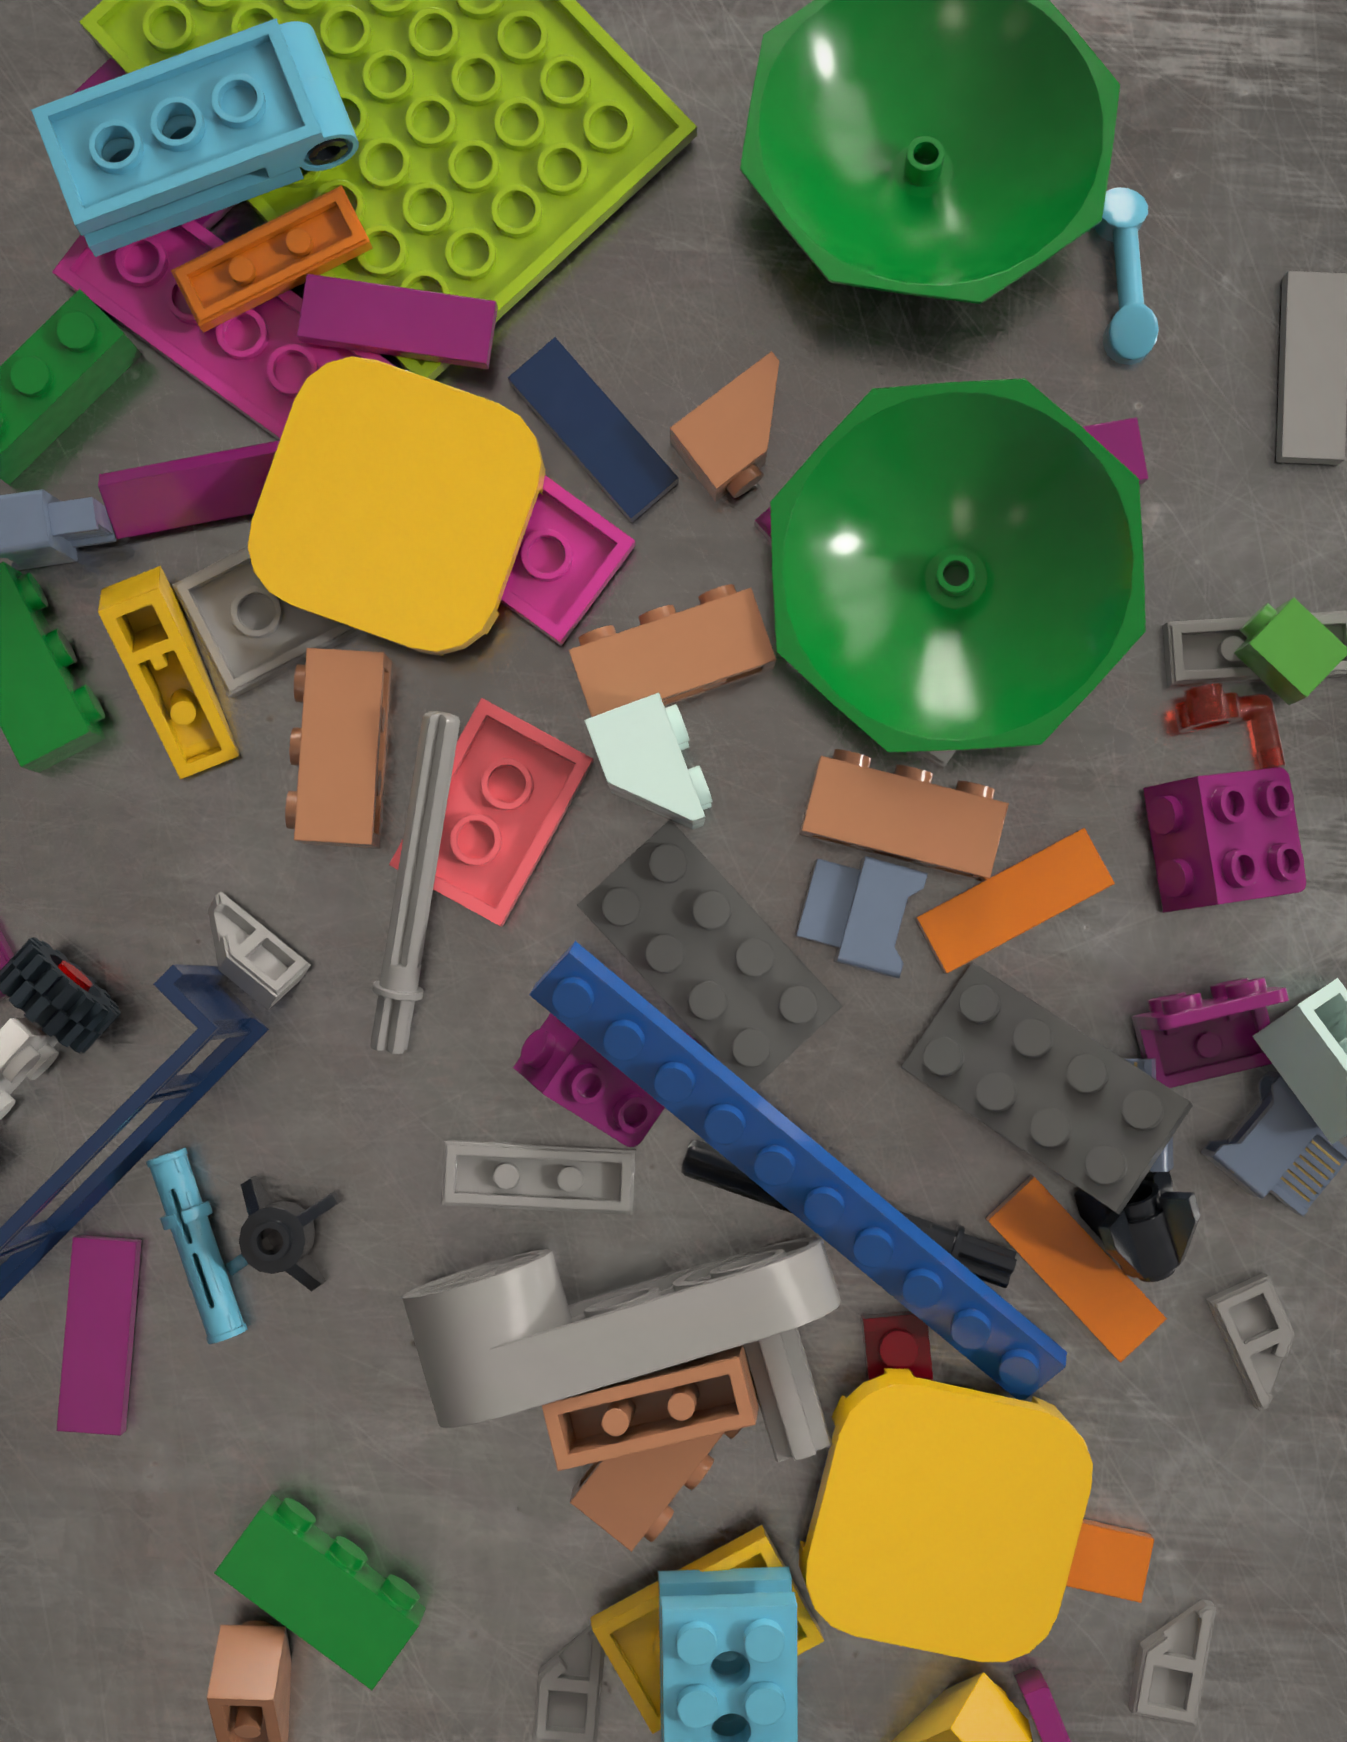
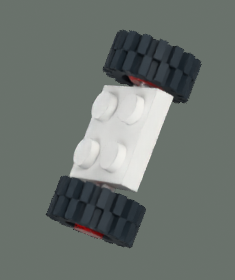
(58, 1007)

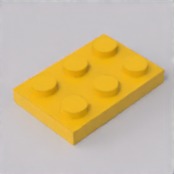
(631, 1626)

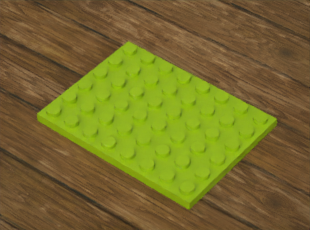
(478, 126)

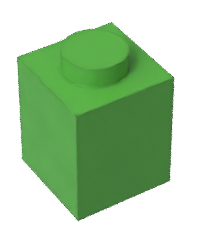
(1289, 649)

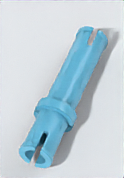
(196, 1245)

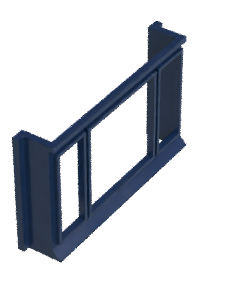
(217, 1014)

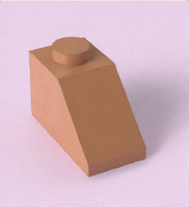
(730, 432)
(251, 1683)

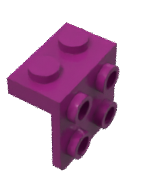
(1225, 838)
(1207, 1036)
(587, 1083)

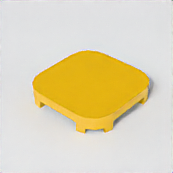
(396, 505)
(946, 1518)

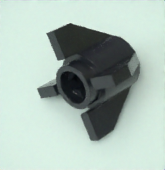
(292, 1223)
(1151, 1230)

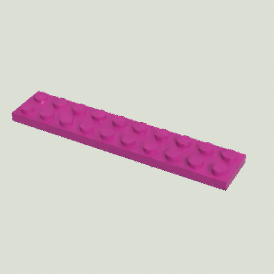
(260, 369)

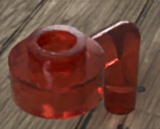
(1211, 708)

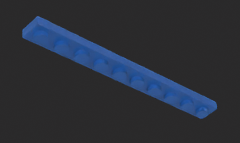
(798, 1172)

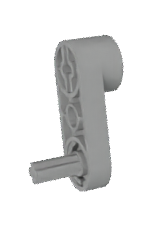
(510, 1341)

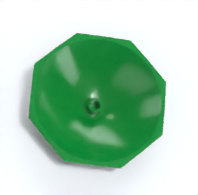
(930, 140)
(958, 566)

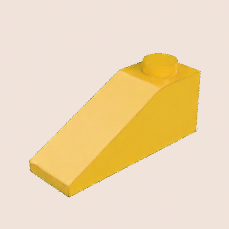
(167, 671)

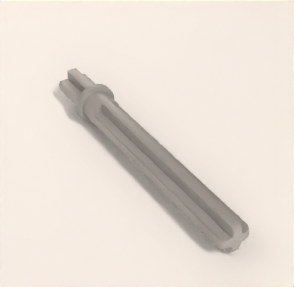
(415, 882)

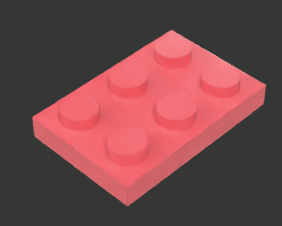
(502, 809)

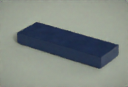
(593, 430)

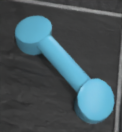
(1135, 326)

